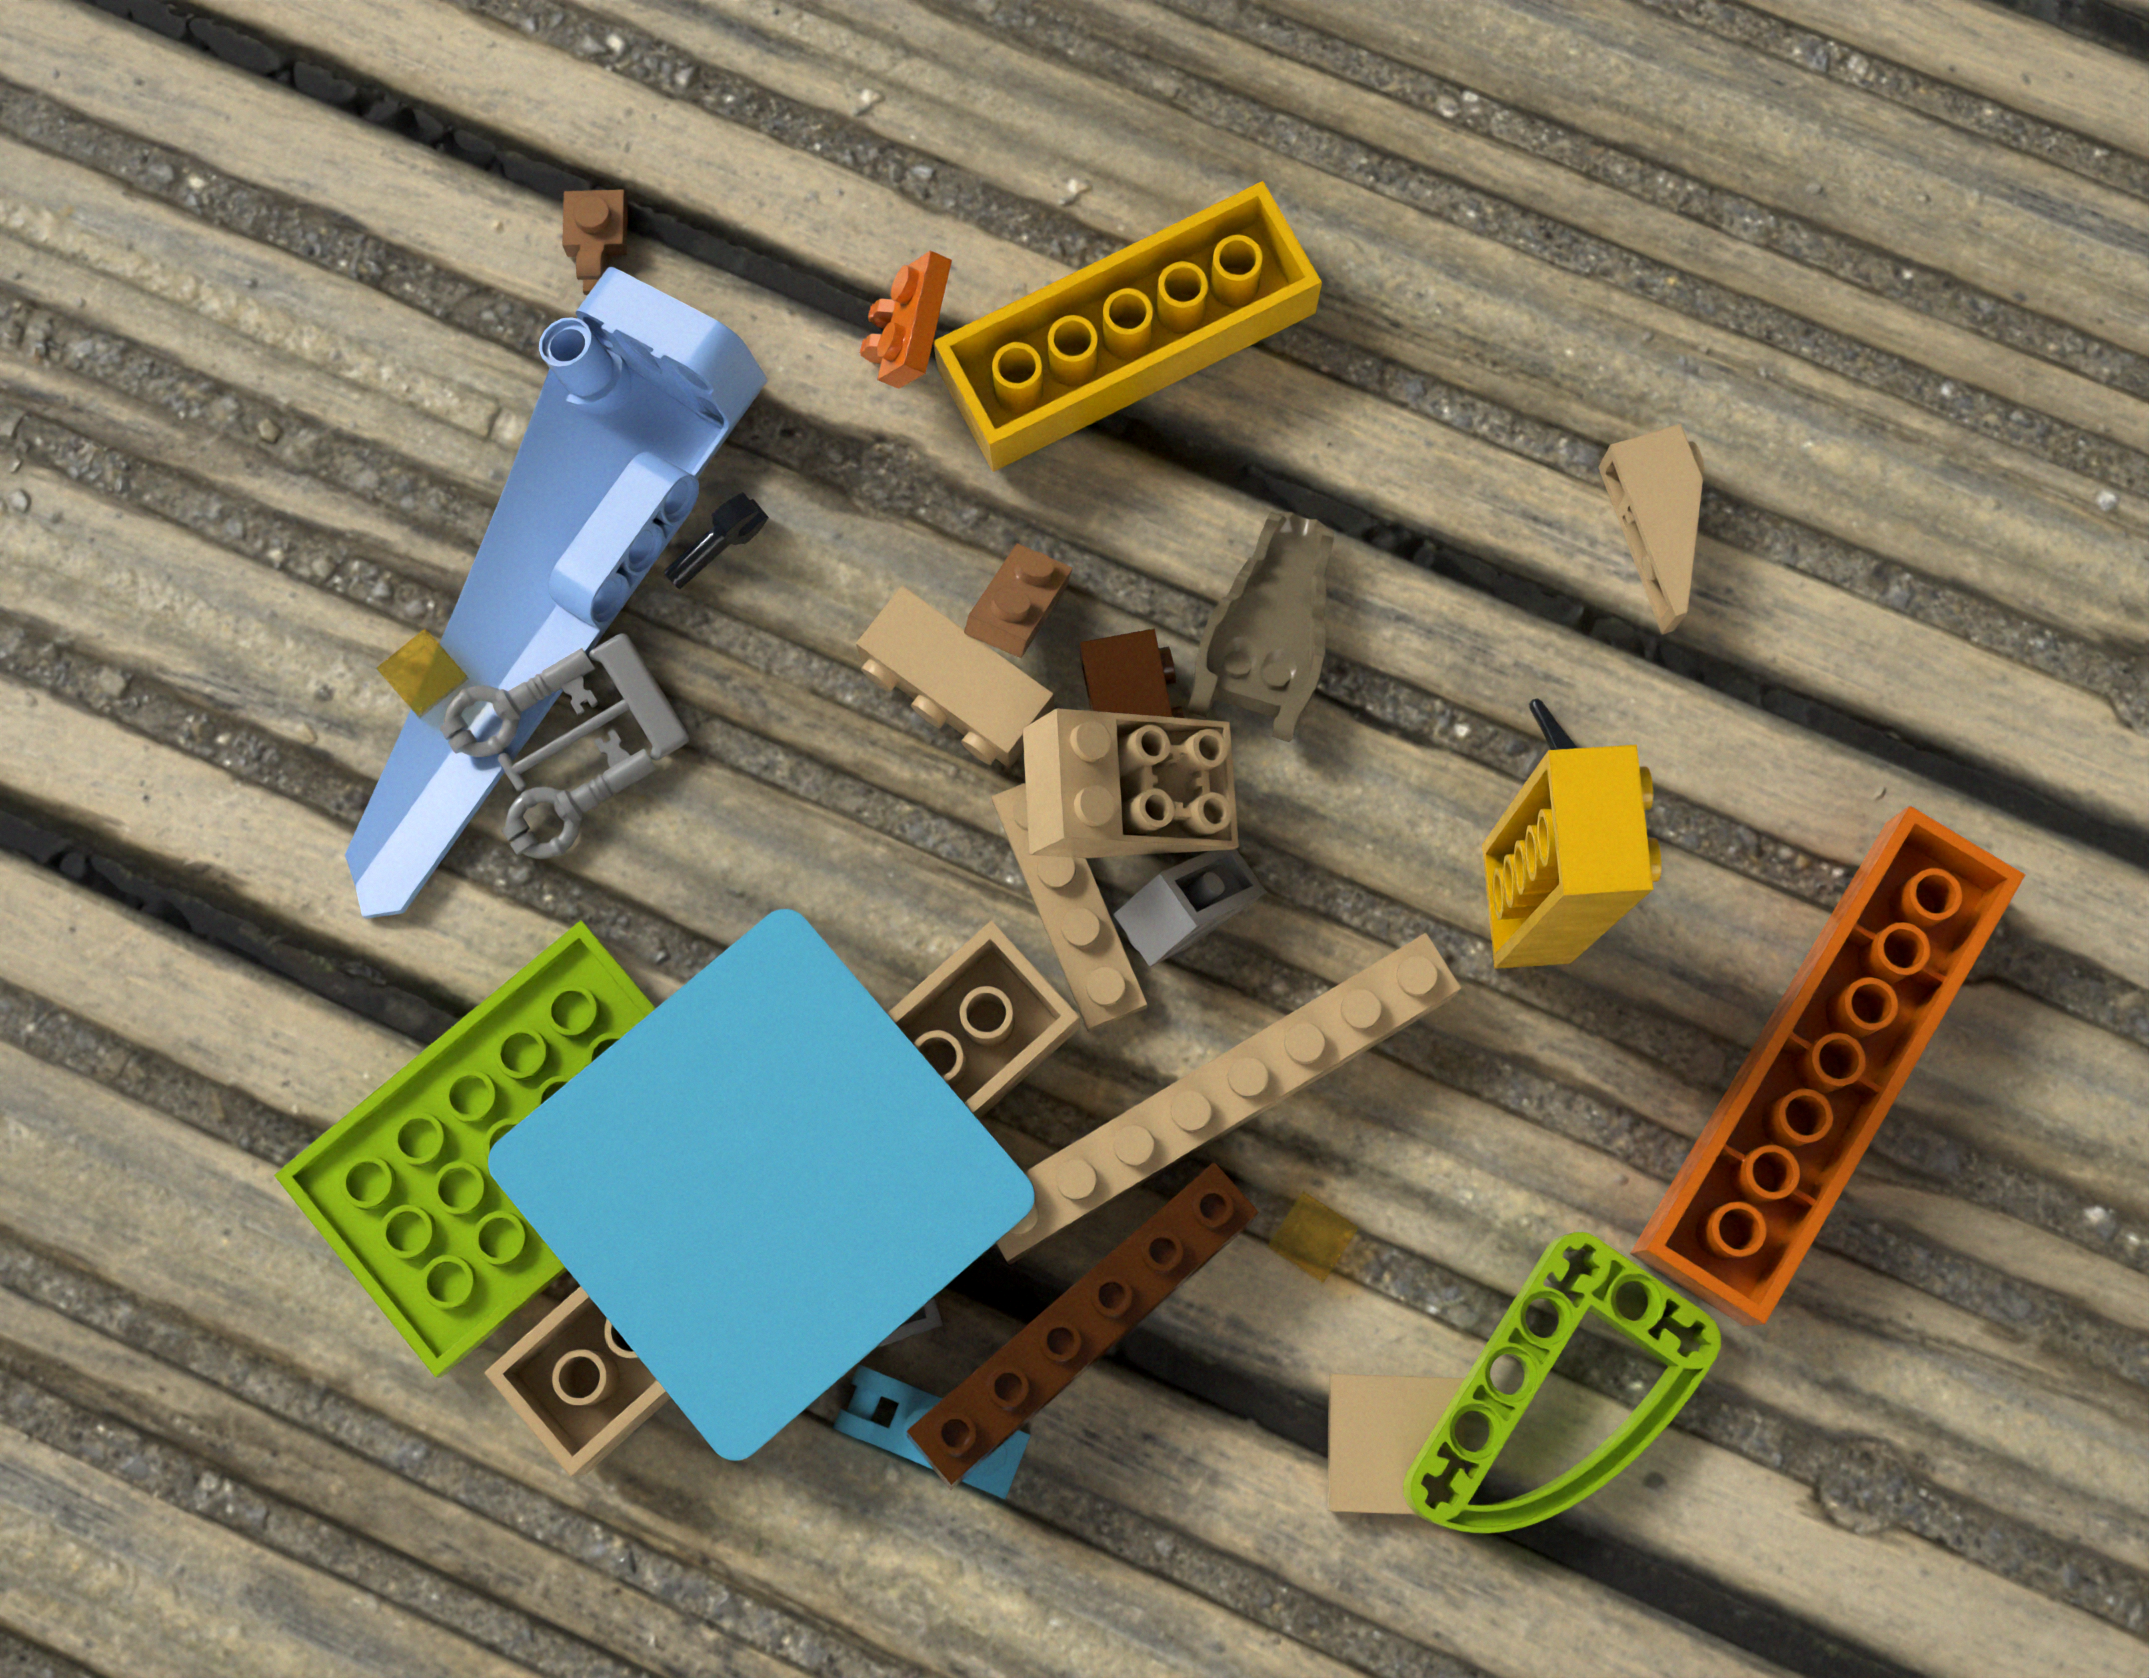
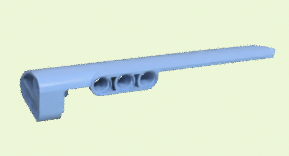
(595, 495)

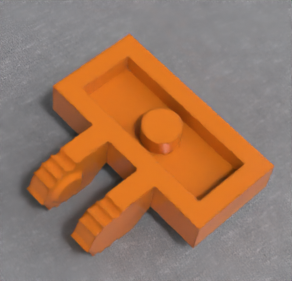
(907, 320)

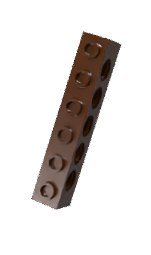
(1081, 1326)

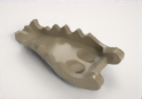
(1269, 630)

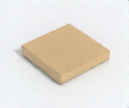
(1377, 1433)

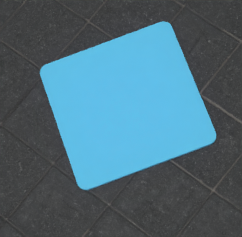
(760, 1183)

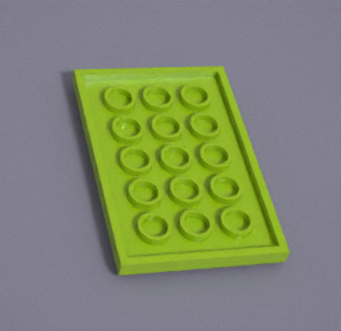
(407, 1173)

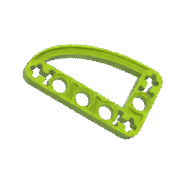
(1537, 1356)

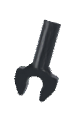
(733, 524)

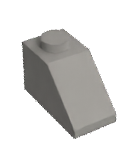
(1188, 903)

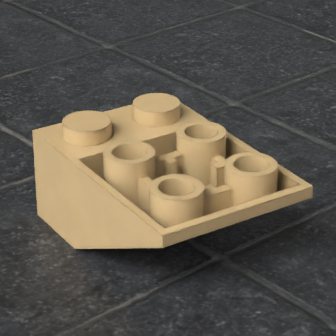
(1128, 785)

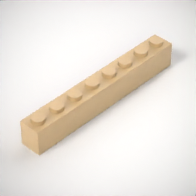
(1230, 1091)

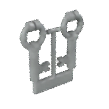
(639, 694)

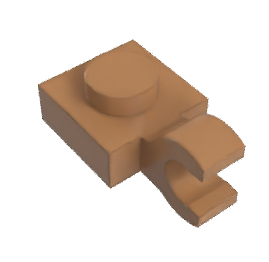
(594, 230)

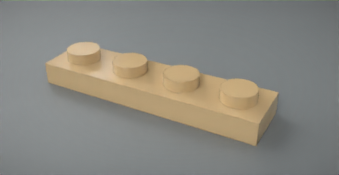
(1074, 922)

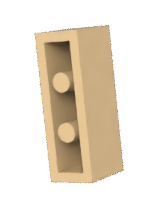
(952, 678)

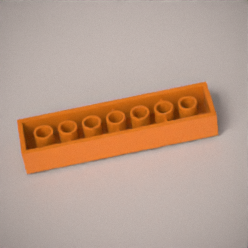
(1827, 1067)

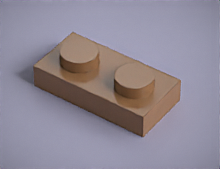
(1018, 600)

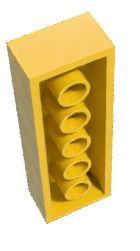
(1127, 325)
(1569, 855)

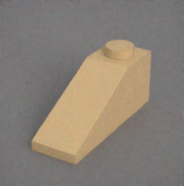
(1657, 501)

